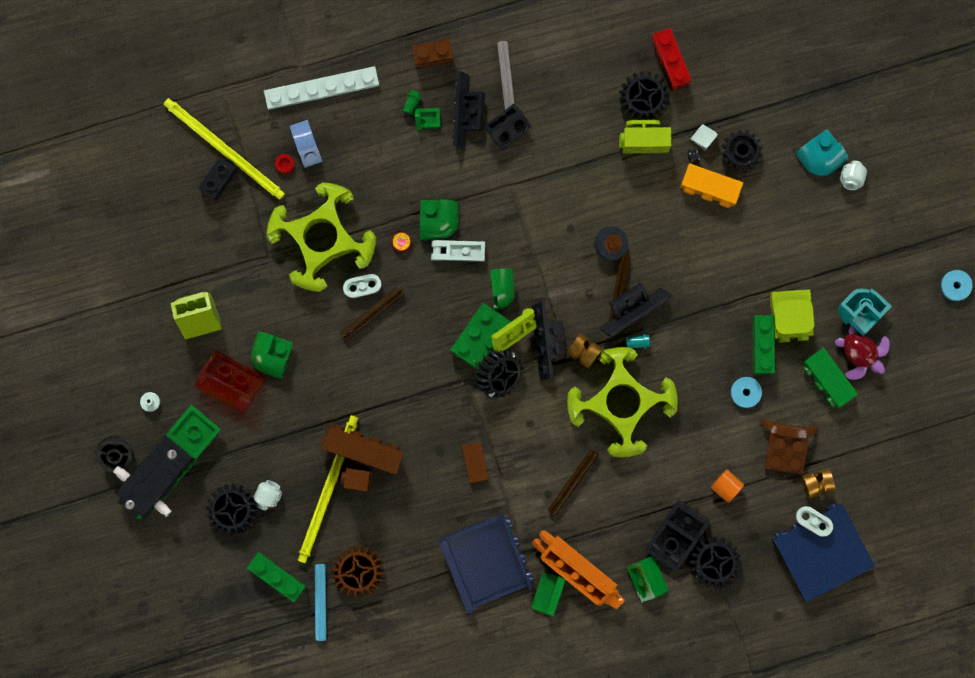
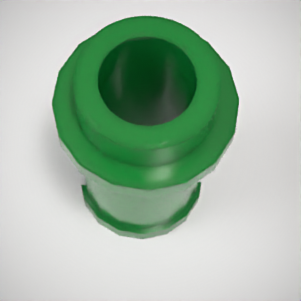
(412, 101)

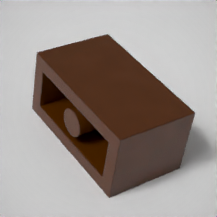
(432, 53)

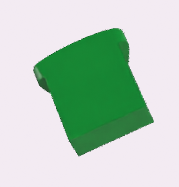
(427, 118)

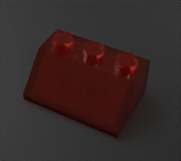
(229, 382)

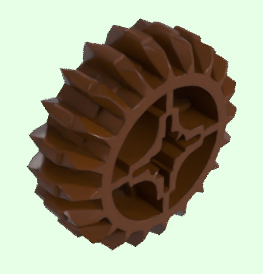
(341, 575)

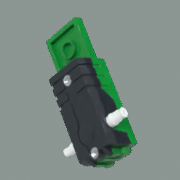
(165, 465)

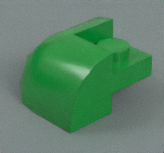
(438, 219)
(502, 288)
(271, 354)

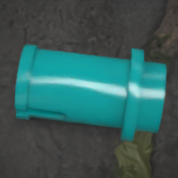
(638, 341)

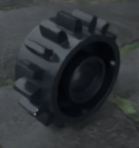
(741, 140)

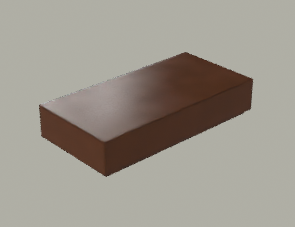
(475, 462)

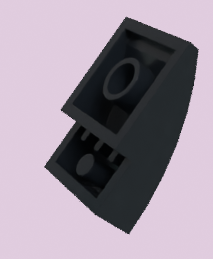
(677, 535)

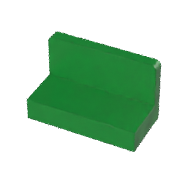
(647, 579)
(548, 593)

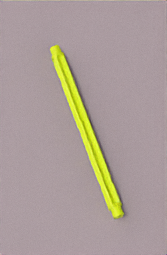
(224, 149)
(324, 498)

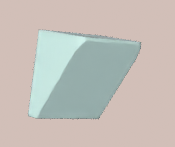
(704, 137)

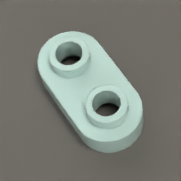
(362, 285)
(814, 520)

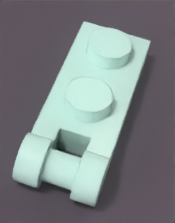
(458, 251)

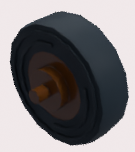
(611, 243)

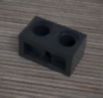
(510, 123)
(217, 179)

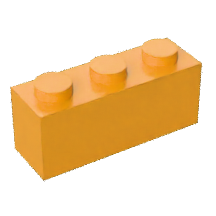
(711, 185)

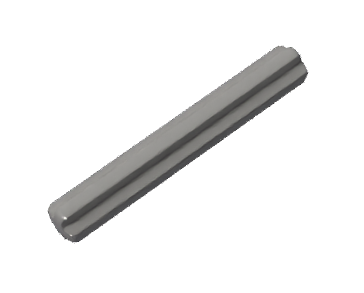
(505, 73)

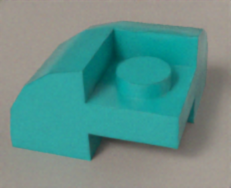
(822, 154)
(863, 309)

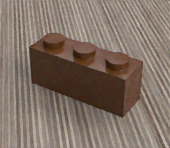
(357, 480)

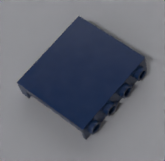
(485, 561)
(823, 561)

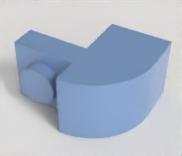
(305, 143)

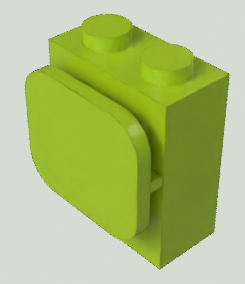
(645, 137)
(196, 315)
(792, 315)

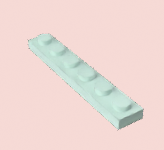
(321, 88)

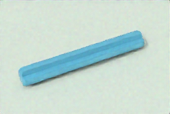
(320, 602)

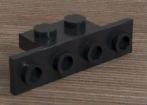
(468, 110)
(632, 306)
(549, 341)

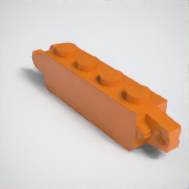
(577, 570)

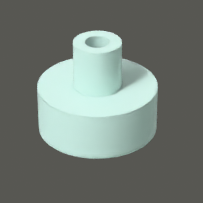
(153, 405)

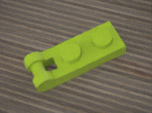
(514, 331)

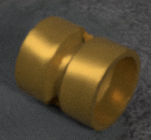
(584, 350)
(818, 483)

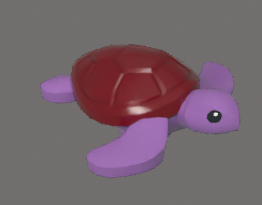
(863, 353)

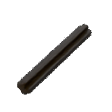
(621, 279)
(372, 313)
(573, 482)

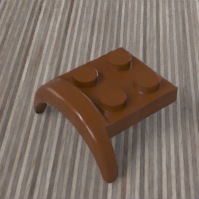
(787, 446)

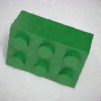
(477, 335)

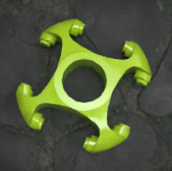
(326, 214)
(646, 399)

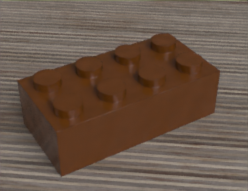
(365, 451)

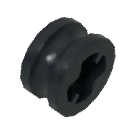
(693, 156)

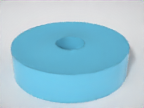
(962, 279)
(738, 396)

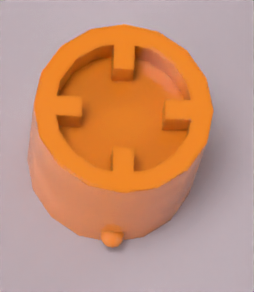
(727, 486)

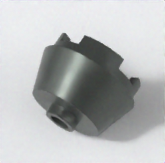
(114, 452)

